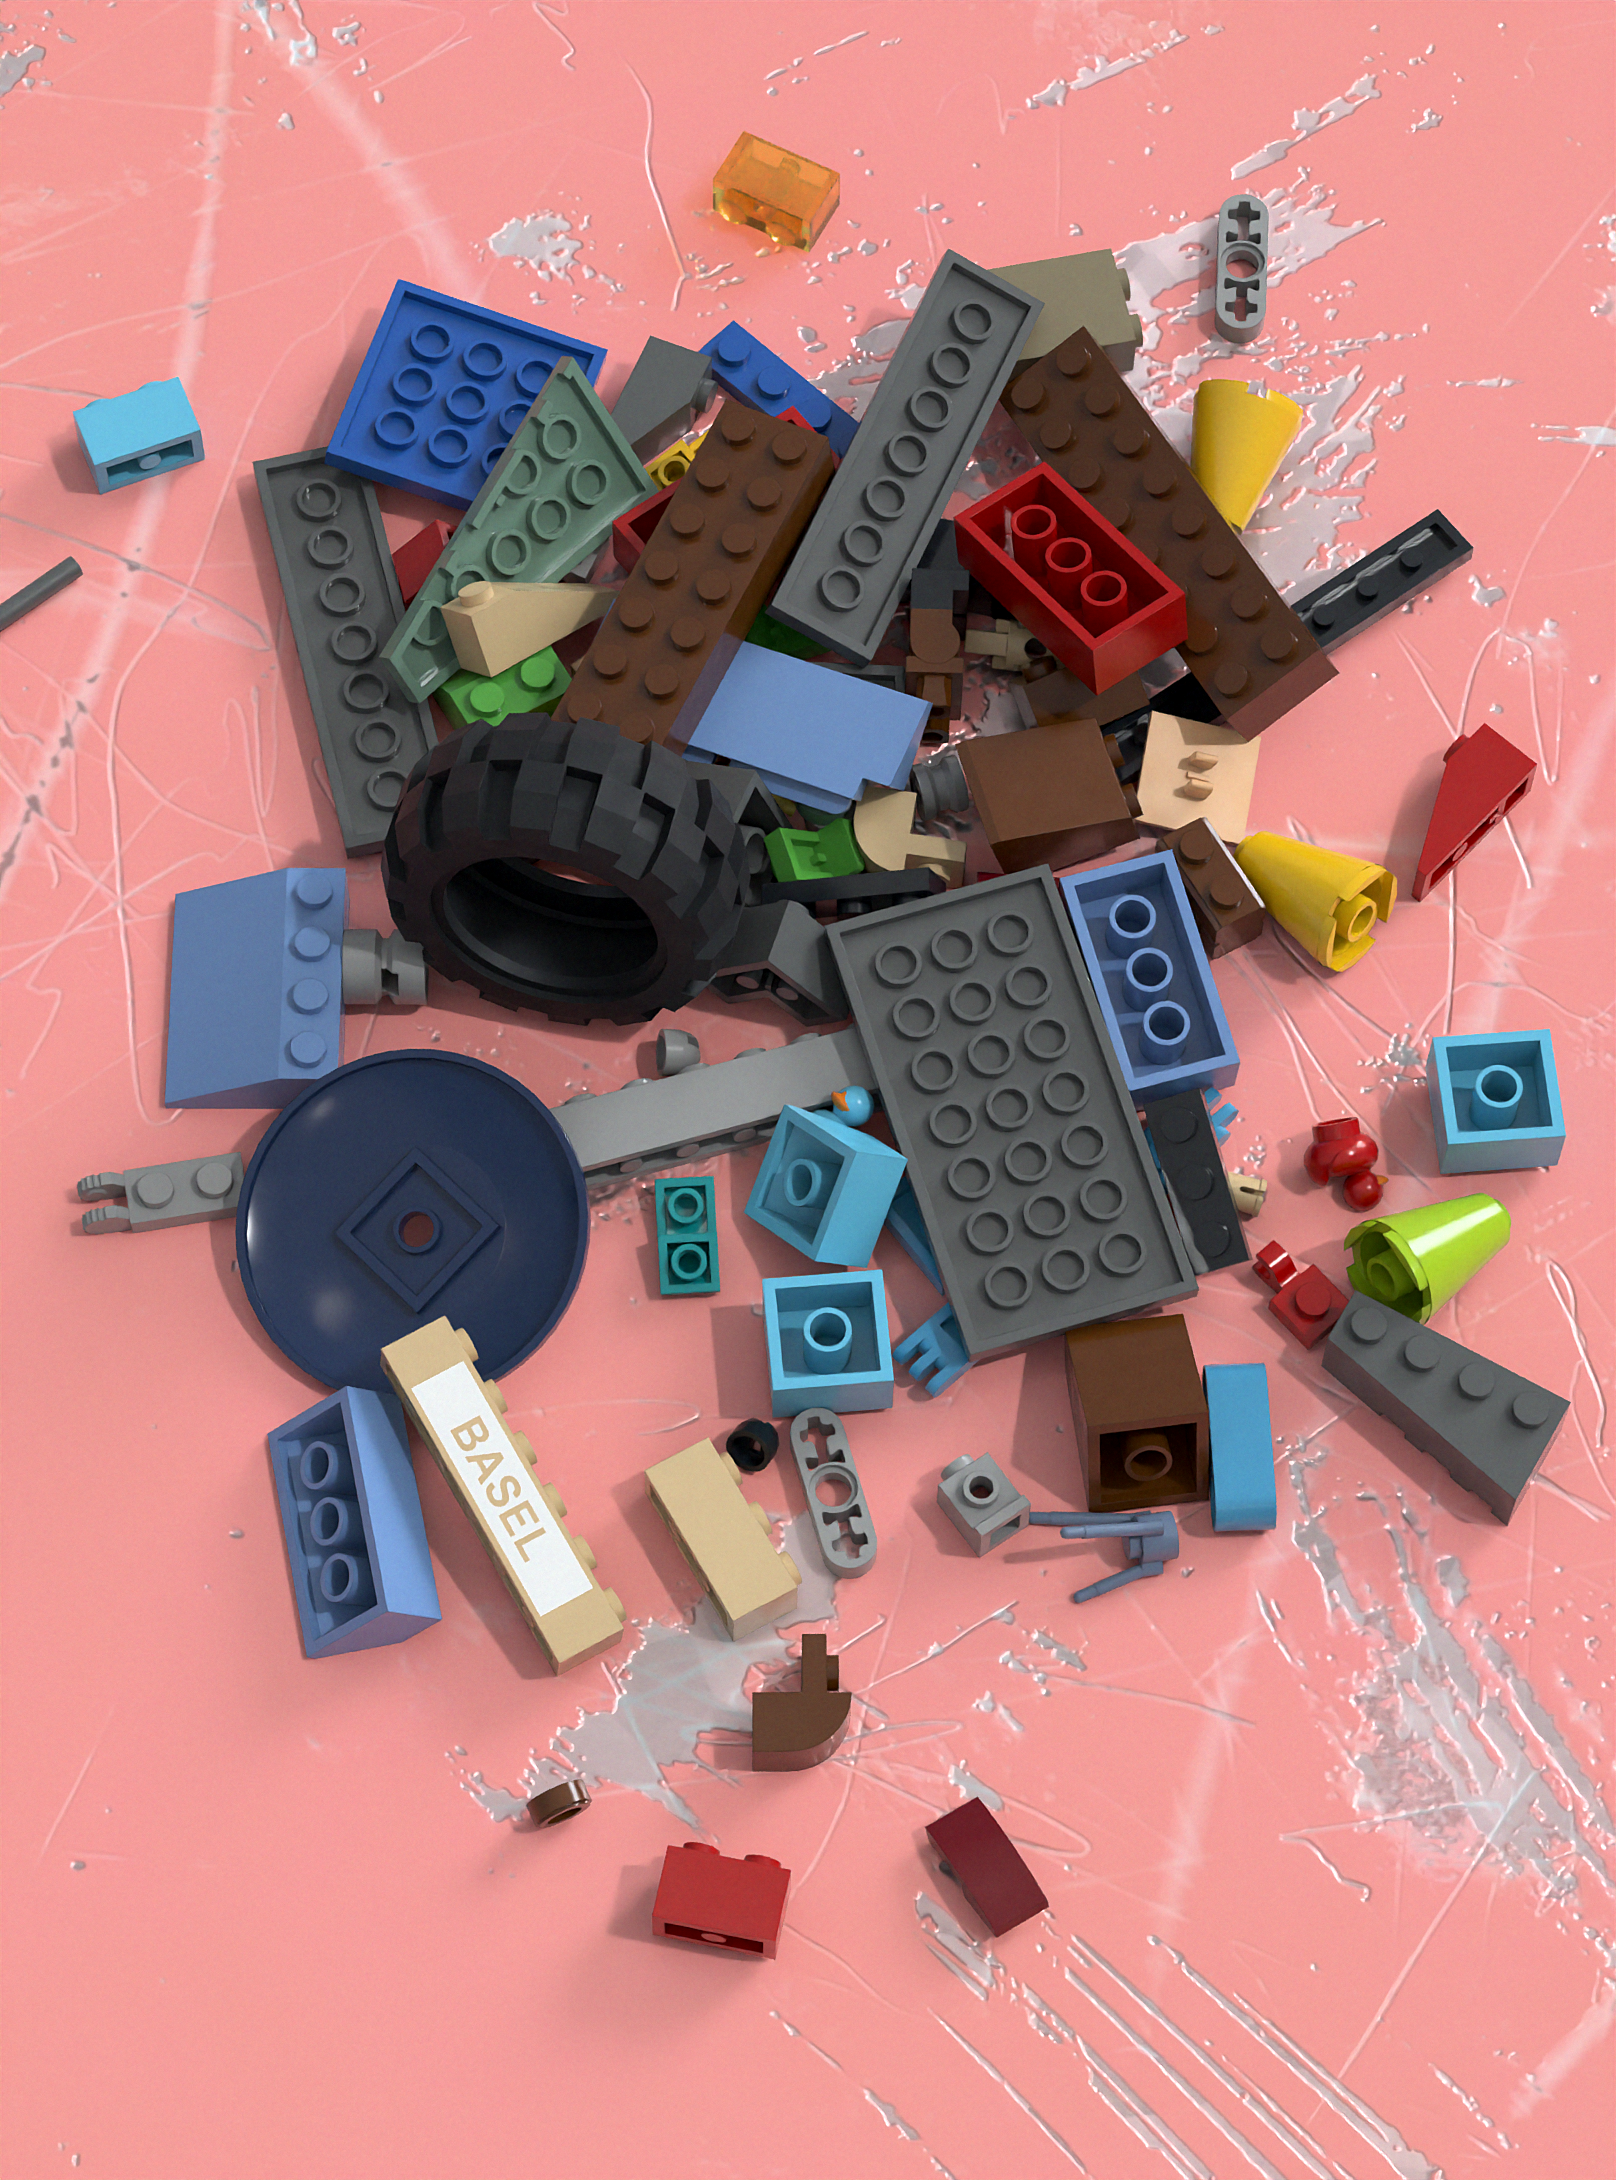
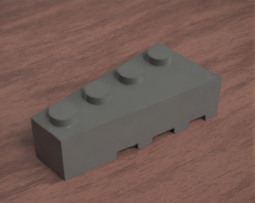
(1448, 1400)

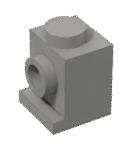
(987, 1520)

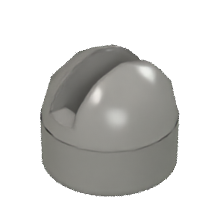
(675, 1051)

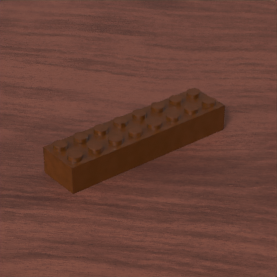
(1109, 447)
(701, 579)

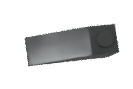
(663, 397)

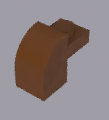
(806, 1726)

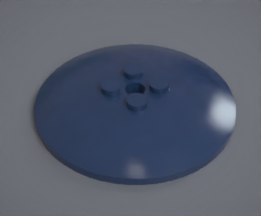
(399, 1142)

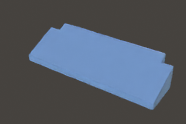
(809, 729)

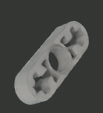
(1253, 250)
(837, 1449)

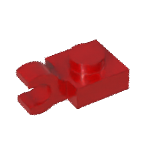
(1305, 1301)

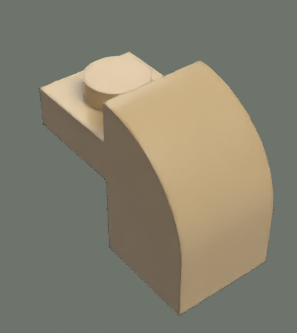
(887, 843)

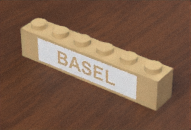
(502, 1495)

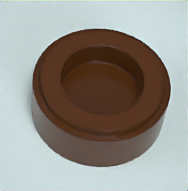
(559, 1804)

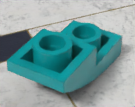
(687, 1235)

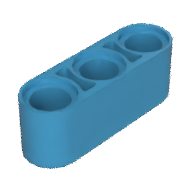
(1240, 1447)

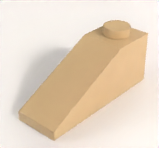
(507, 621)

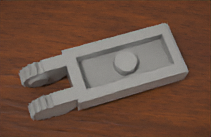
(164, 1195)

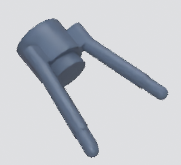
(1144, 1537)

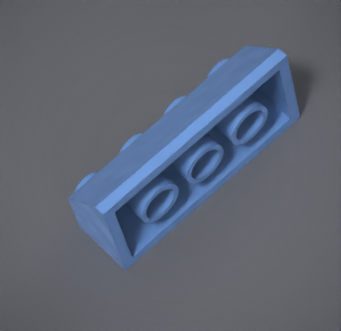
(354, 1524)

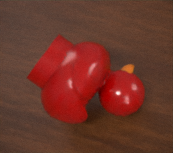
(1343, 1151)

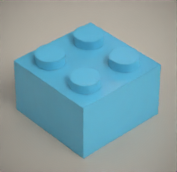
(1495, 1101)
(827, 1342)

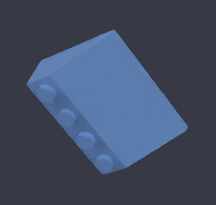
(256, 989)

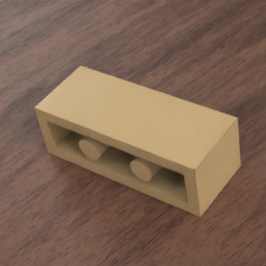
(723, 1538)

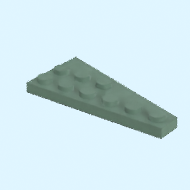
(531, 521)

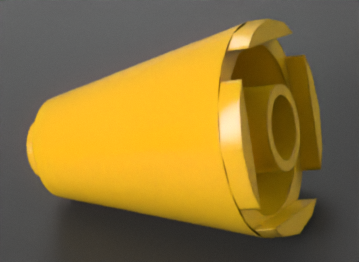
(1240, 443)
(1319, 895)

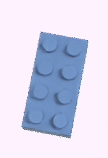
(1151, 977)

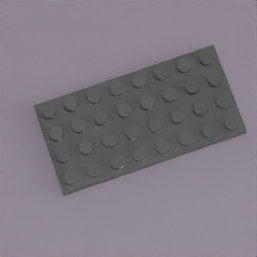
(1010, 1112)

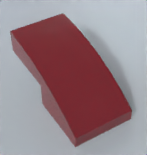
(987, 1866)

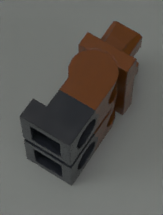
(935, 634)

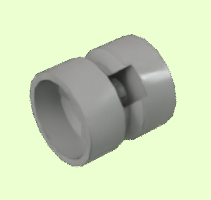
(383, 968)

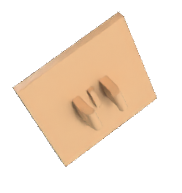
(1196, 773)

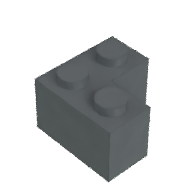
(783, 958)

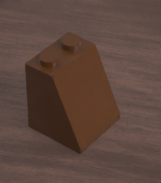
(1050, 794)
(1138, 1413)

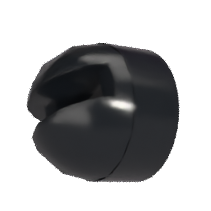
(742, 1440)

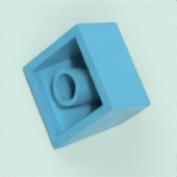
(825, 1187)

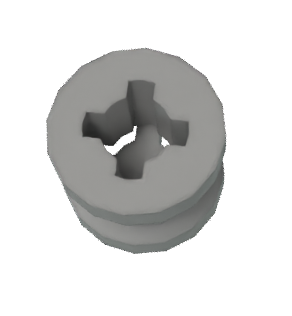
(939, 787)

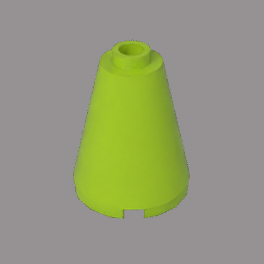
(1426, 1253)

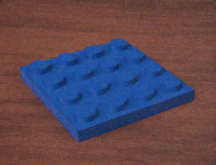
(445, 393)

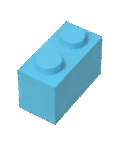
(139, 434)

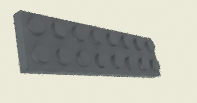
(905, 459)
(341, 615)

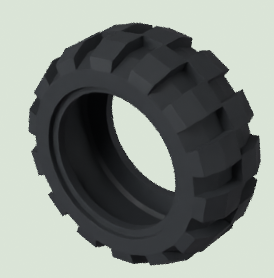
(580, 802)

